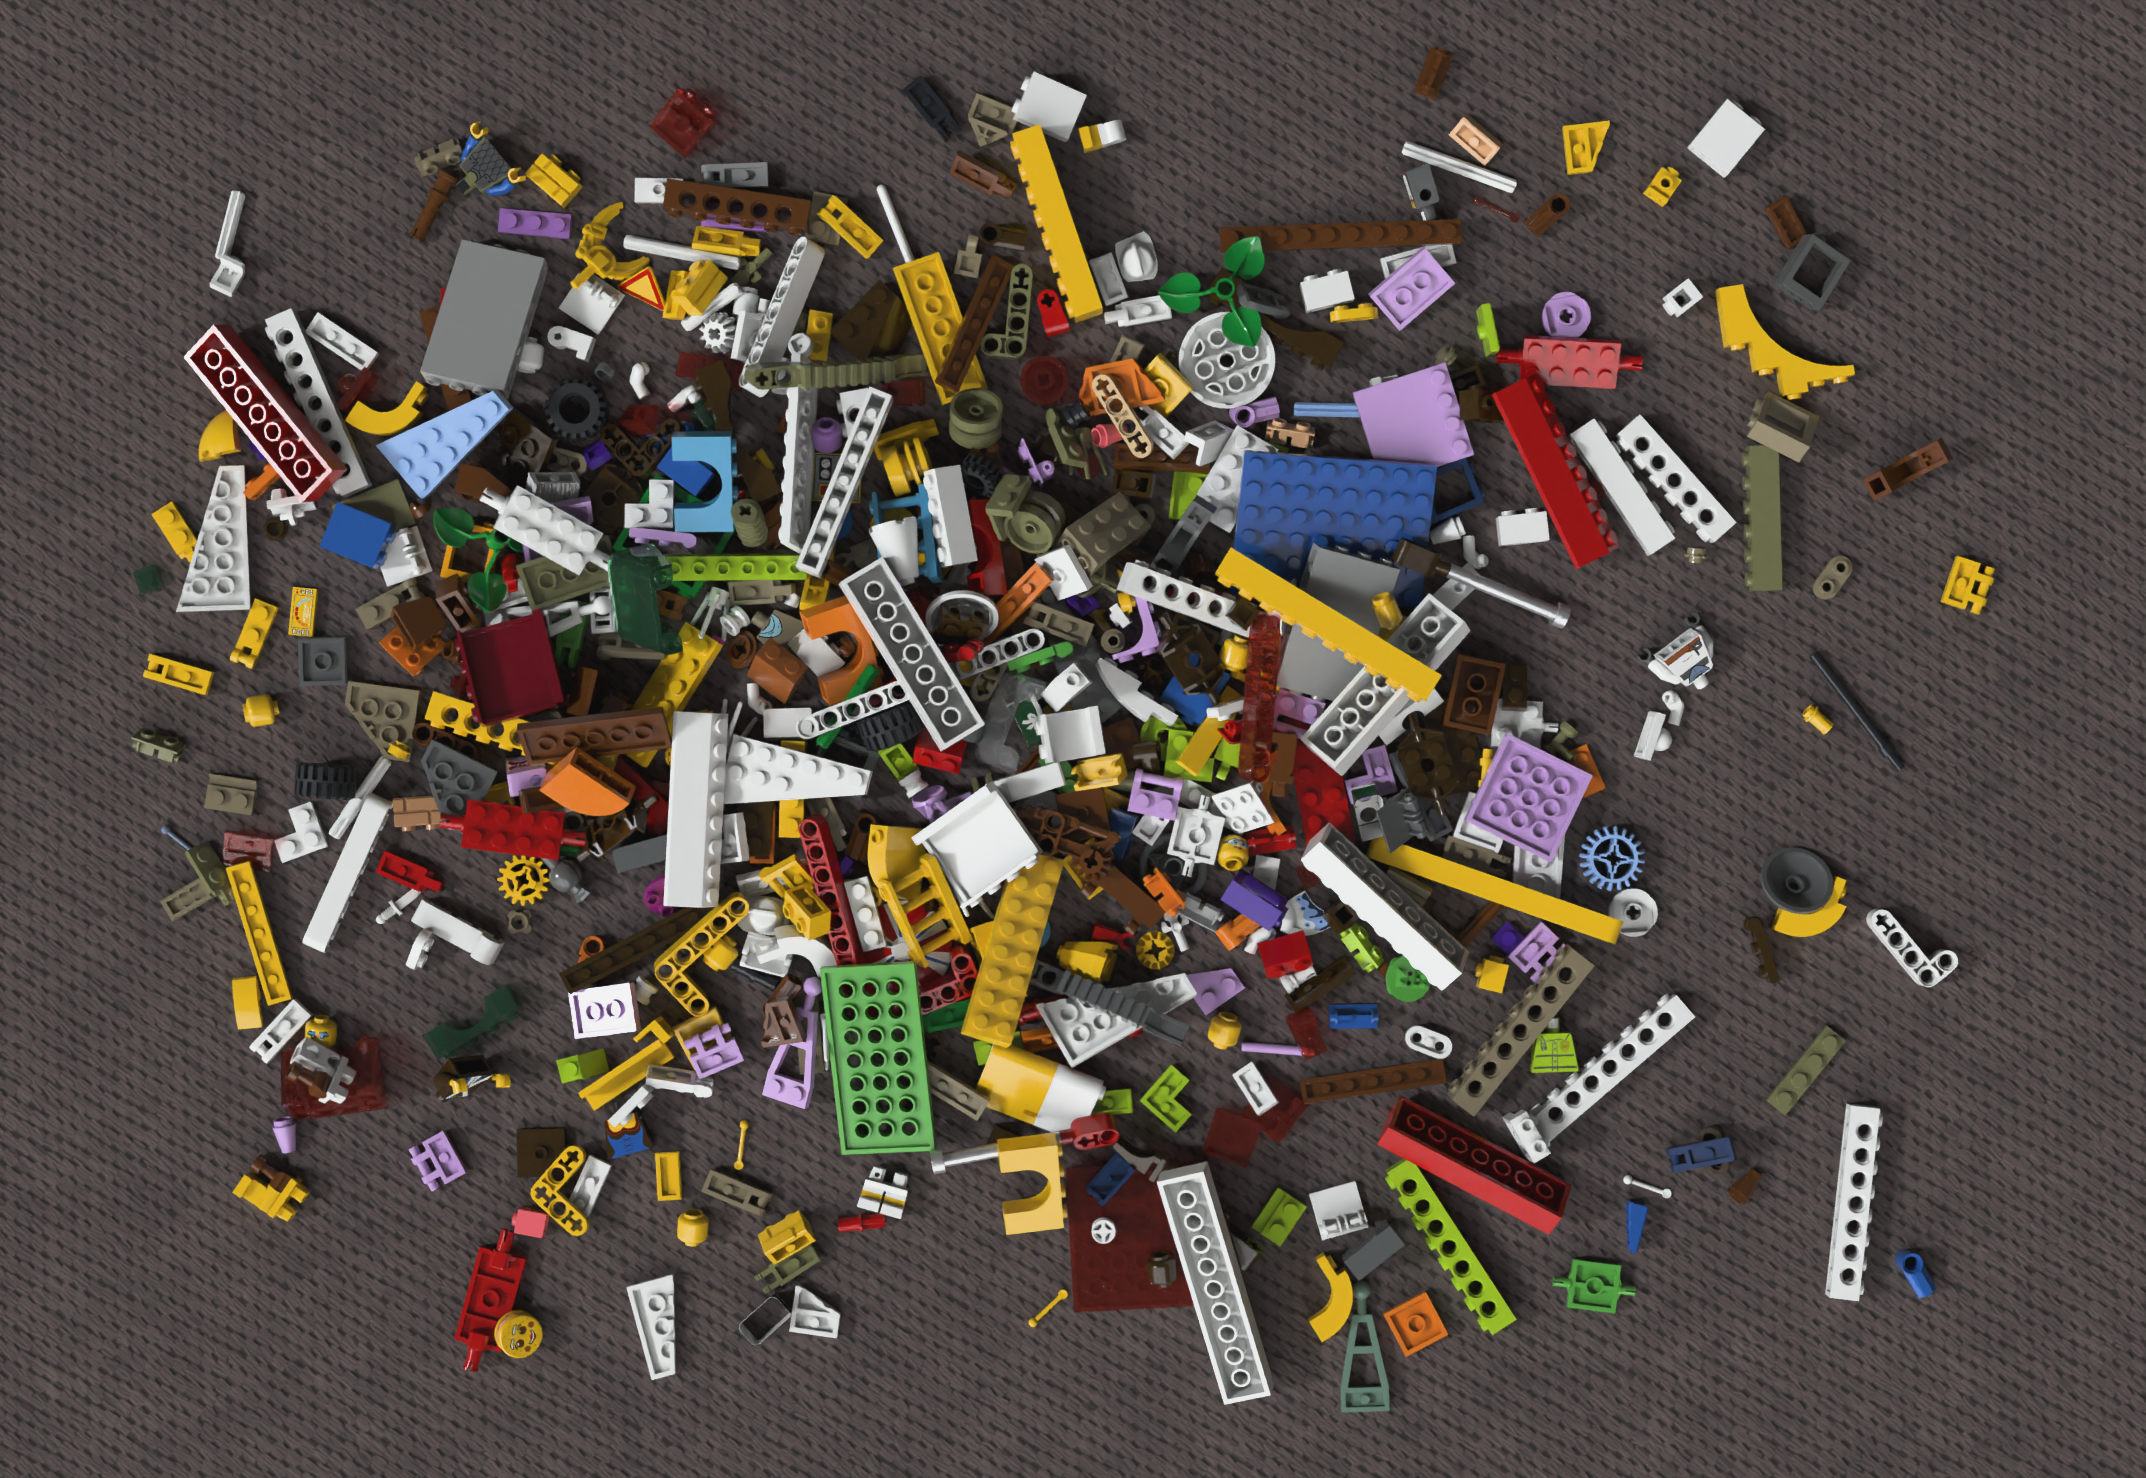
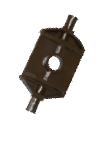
(626, 489)
(1176, 648)
(1428, 744)
(611, 829)

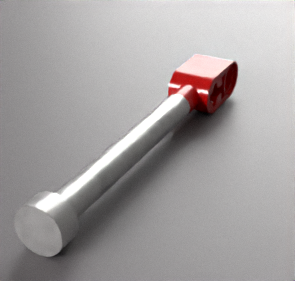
(1085, 1133)

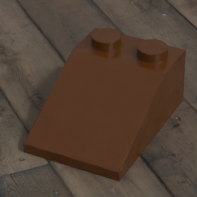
(474, 479)
(586, 691)
(1473, 694)

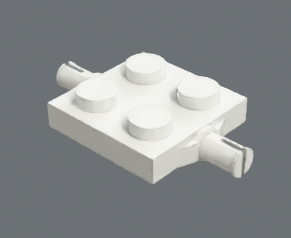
(747, 330)
(1523, 725)
(1196, 836)

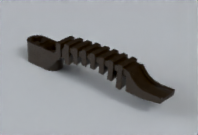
(1245, 1248)

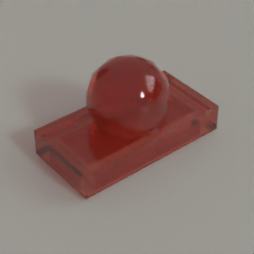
(355, 388)

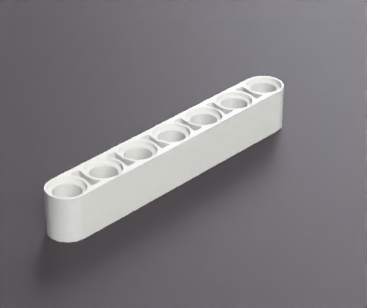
(784, 307)
(346, 873)

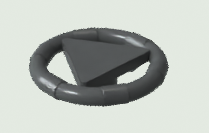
(1171, 865)

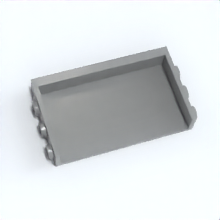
(484, 318)
(1347, 586)

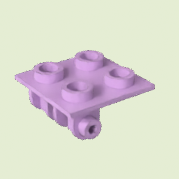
(1038, 473)

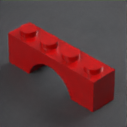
(989, 573)

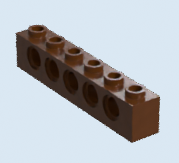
(678, 190)

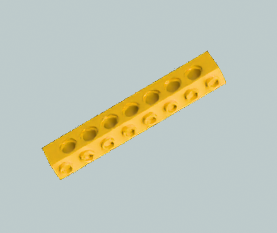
(442, 704)

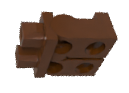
(1284, 764)

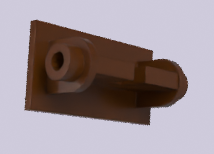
(1433, 73)

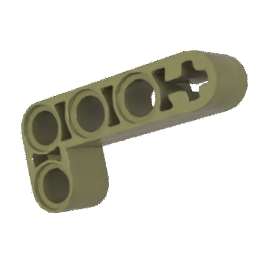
(1014, 312)

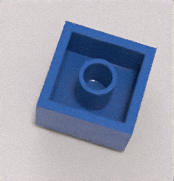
(692, 475)

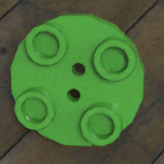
(1397, 980)

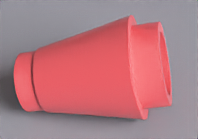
(1106, 435)

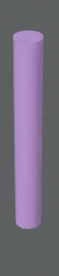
(1270, 1048)

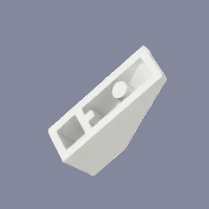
(1031, 782)

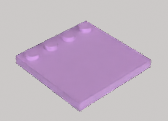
(1414, 419)
(1528, 797)

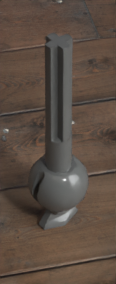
(566, 876)

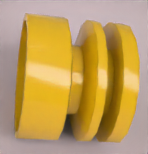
(905, 466)

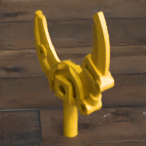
(598, 257)

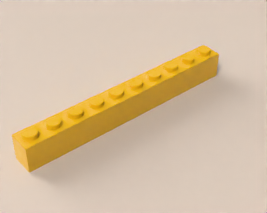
(1327, 624)

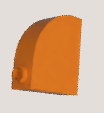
(587, 785)

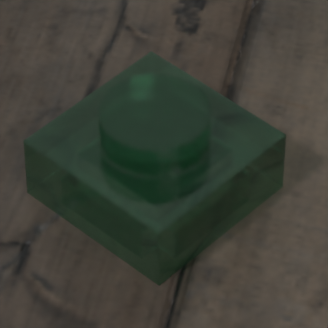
(148, 579)

